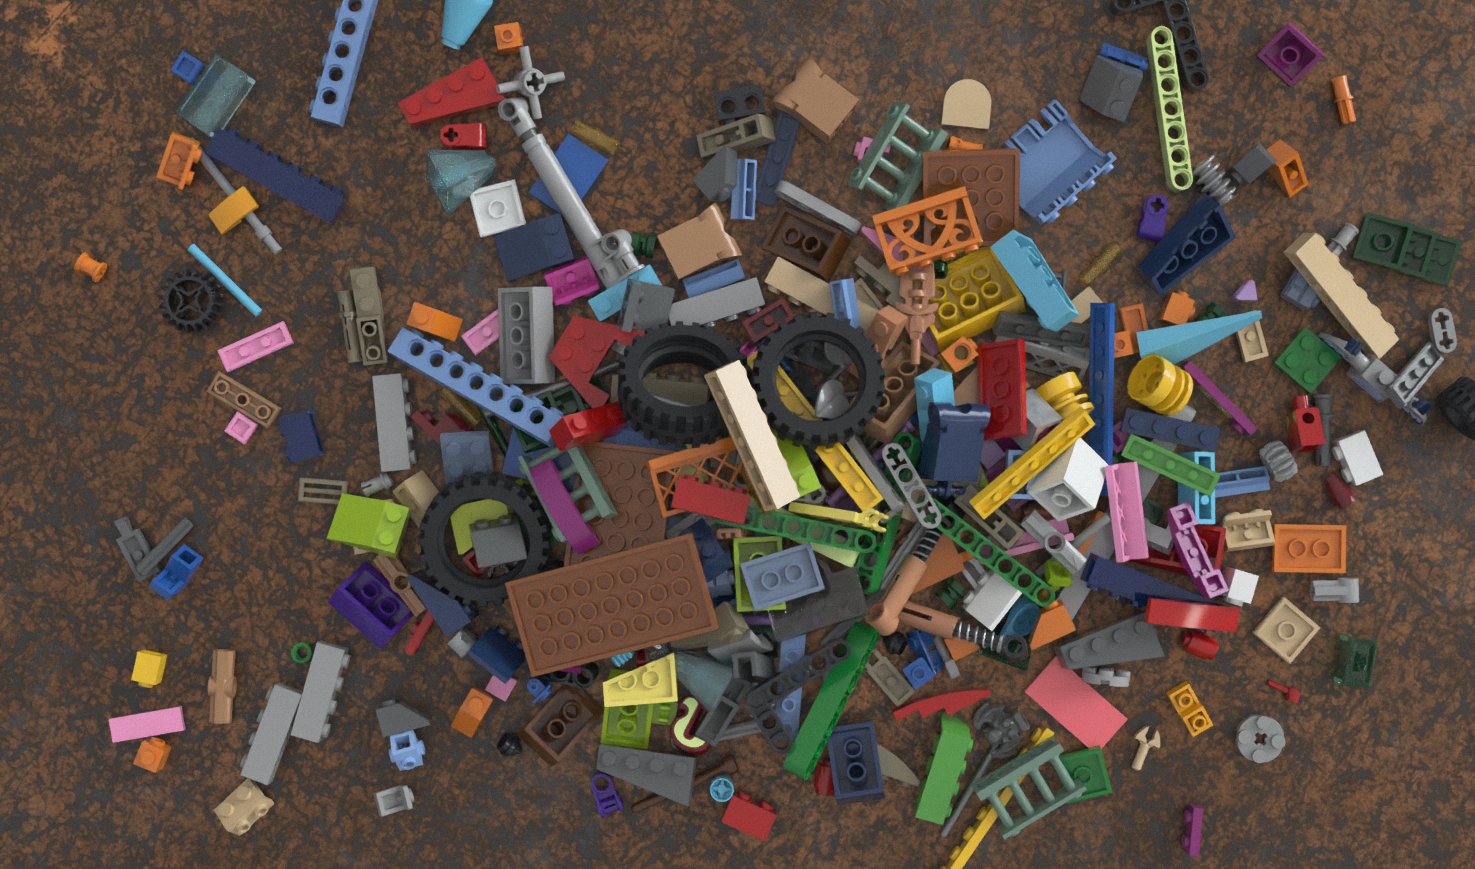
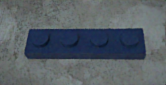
(1169, 429)

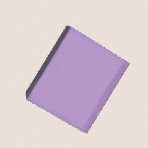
(1245, 292)

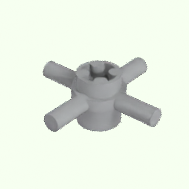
(537, 79)

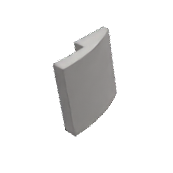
(748, 643)

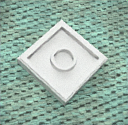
(497, 208)

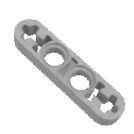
(817, 208)
(909, 487)

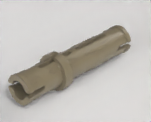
(350, 330)

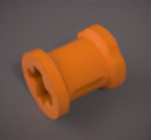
(90, 267)

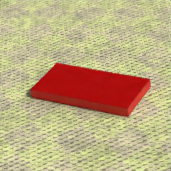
(1003, 388)

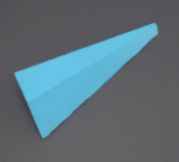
(1187, 339)

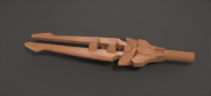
(918, 311)

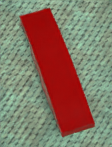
(1191, 614)
(950, 701)

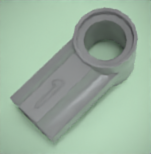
(1340, 590)

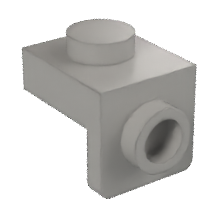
(393, 800)

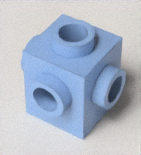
(406, 750)

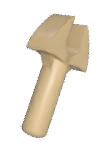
(1144, 746)

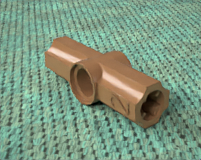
(393, 570)
(222, 686)

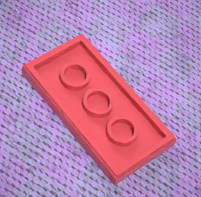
(1075, 704)

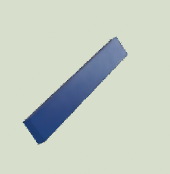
(1102, 381)

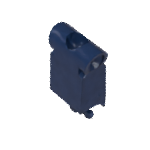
(953, 446)

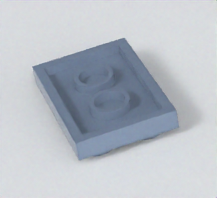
(465, 454)
(782, 576)

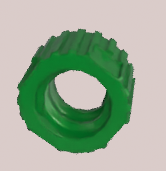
(294, 652)

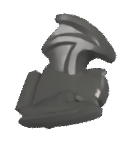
(1004, 728)

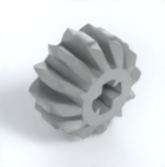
(1278, 461)

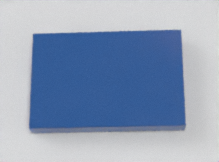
(580, 165)

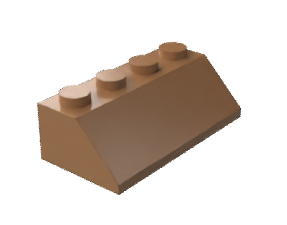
(899, 395)

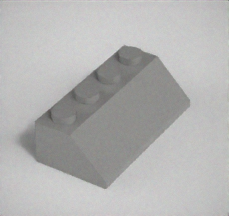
(526, 335)

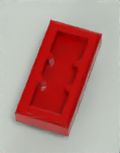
(419, 633)

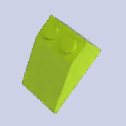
(798, 465)
(370, 524)
(746, 550)
(626, 724)

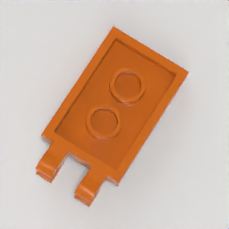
(942, 563)

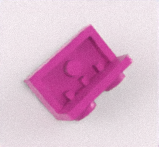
(572, 281)

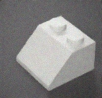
(990, 599)

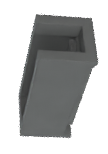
(752, 666)

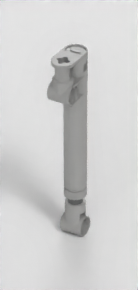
(610, 261)

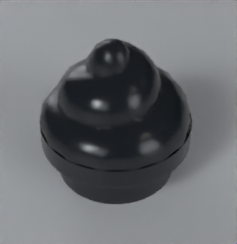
(895, 643)
(509, 745)

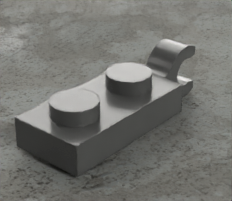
(134, 547)

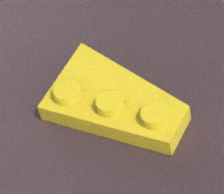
(643, 685)

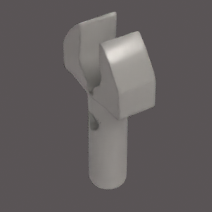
(949, 663)

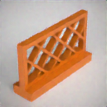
(689, 456)

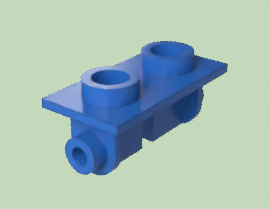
(1124, 57)
(919, 642)
(539, 688)

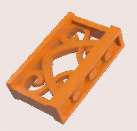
(947, 203)

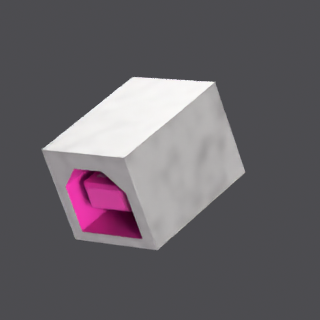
(1040, 420)

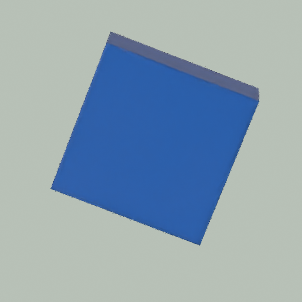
(187, 67)

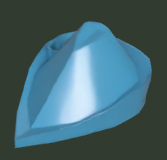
(1021, 617)

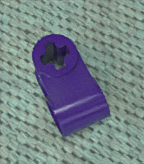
(1151, 223)
(608, 797)

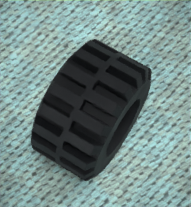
(1458, 405)

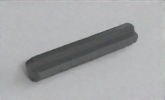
(164, 547)

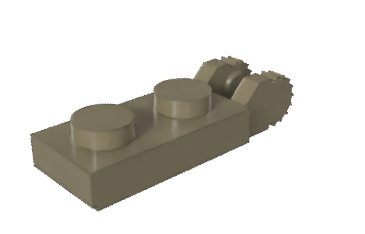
(889, 679)

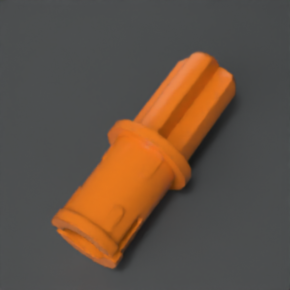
(1343, 99)

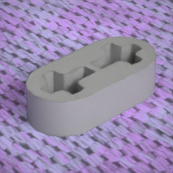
(1447, 328)

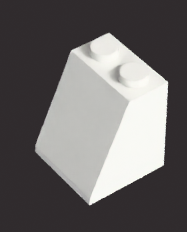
(1070, 482)

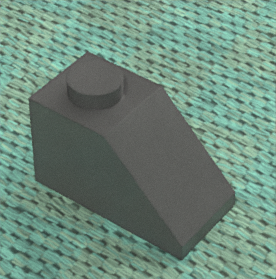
(1251, 165)
(718, 175)
(400, 717)

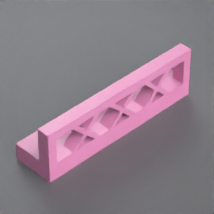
(1126, 511)
(1027, 542)

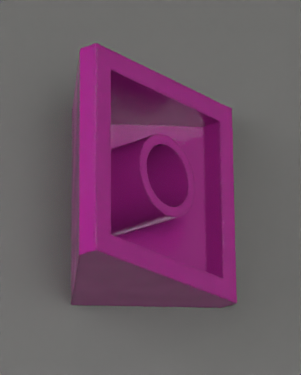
(1290, 54)

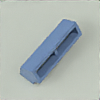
(745, 191)
(714, 278)
(845, 301)
(1242, 481)

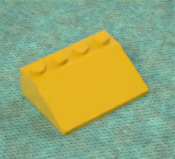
(972, 297)

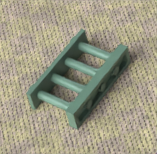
(909, 178)
(590, 486)
(1028, 764)

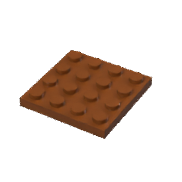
(991, 186)

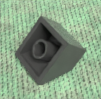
(1111, 87)
(497, 540)

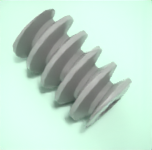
(1213, 182)

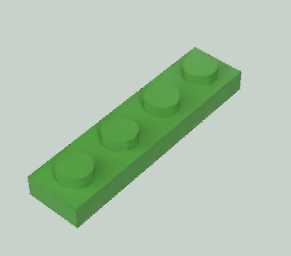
(1171, 465)

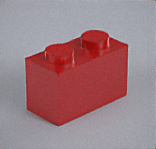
(749, 815)

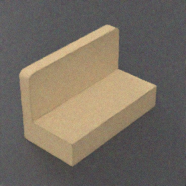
(416, 494)

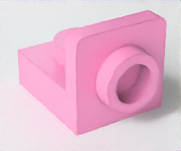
(862, 146)

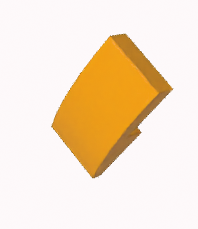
(232, 210)
(1189, 708)

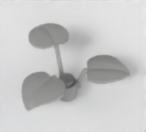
(831, 395)

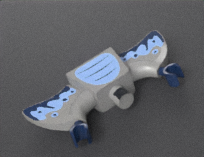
(1373, 375)

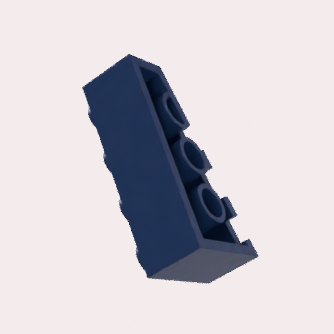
(1187, 245)

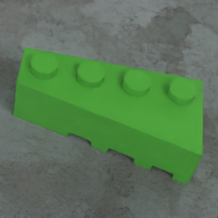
(943, 770)

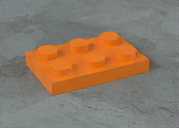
(1309, 548)

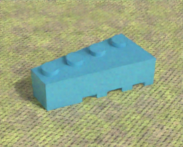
(1035, 280)

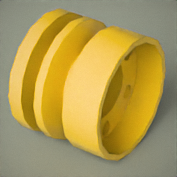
(1160, 385)
(1061, 394)

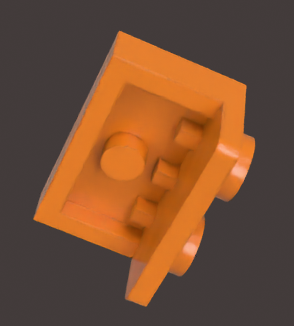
(178, 160)

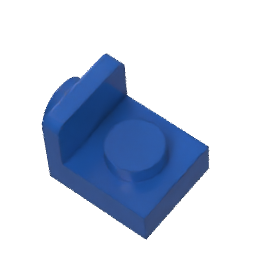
(917, 672)

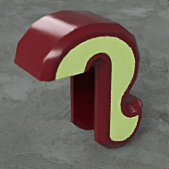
(684, 725)

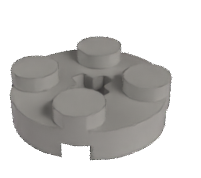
(1106, 676)
(1273, 740)

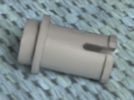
(377, 484)

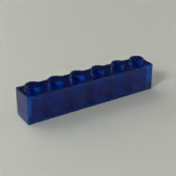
(276, 176)
(1132, 584)

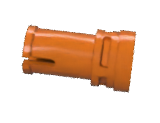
(957, 144)

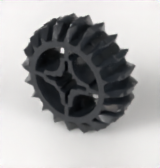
(198, 293)

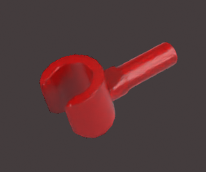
(1291, 693)

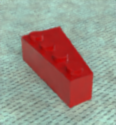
(453, 96)

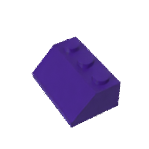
(371, 605)

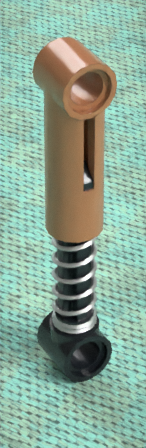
(885, 613)
(949, 627)

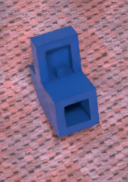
(177, 573)

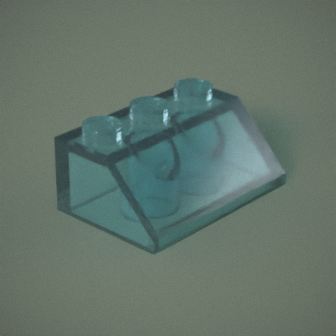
(215, 96)

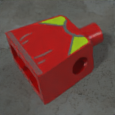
(1304, 427)

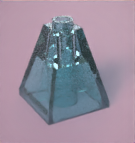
(457, 174)
(703, 676)

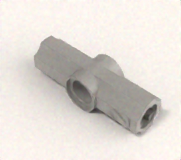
(1064, 552)

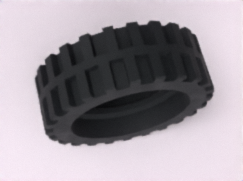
(841, 335)
(667, 346)
(466, 490)

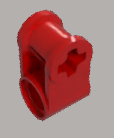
(469, 136)

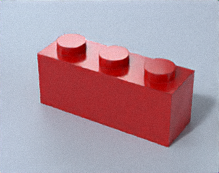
(588, 426)
(711, 499)

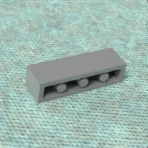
(719, 304)
(393, 422)
(319, 691)
(272, 734)

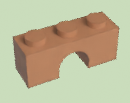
(884, 330)

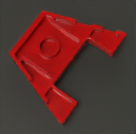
(583, 350)

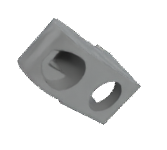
(1158, 537)
(462, 642)

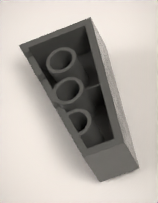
(1111, 643)
(655, 771)

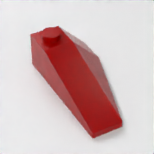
(1212, 540)

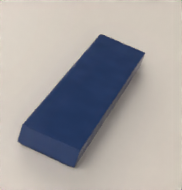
(776, 159)

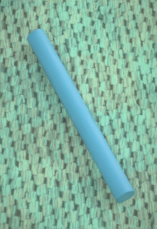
(225, 280)

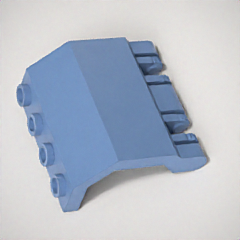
(1055, 163)

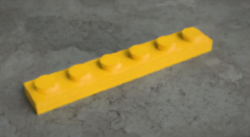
(1032, 462)

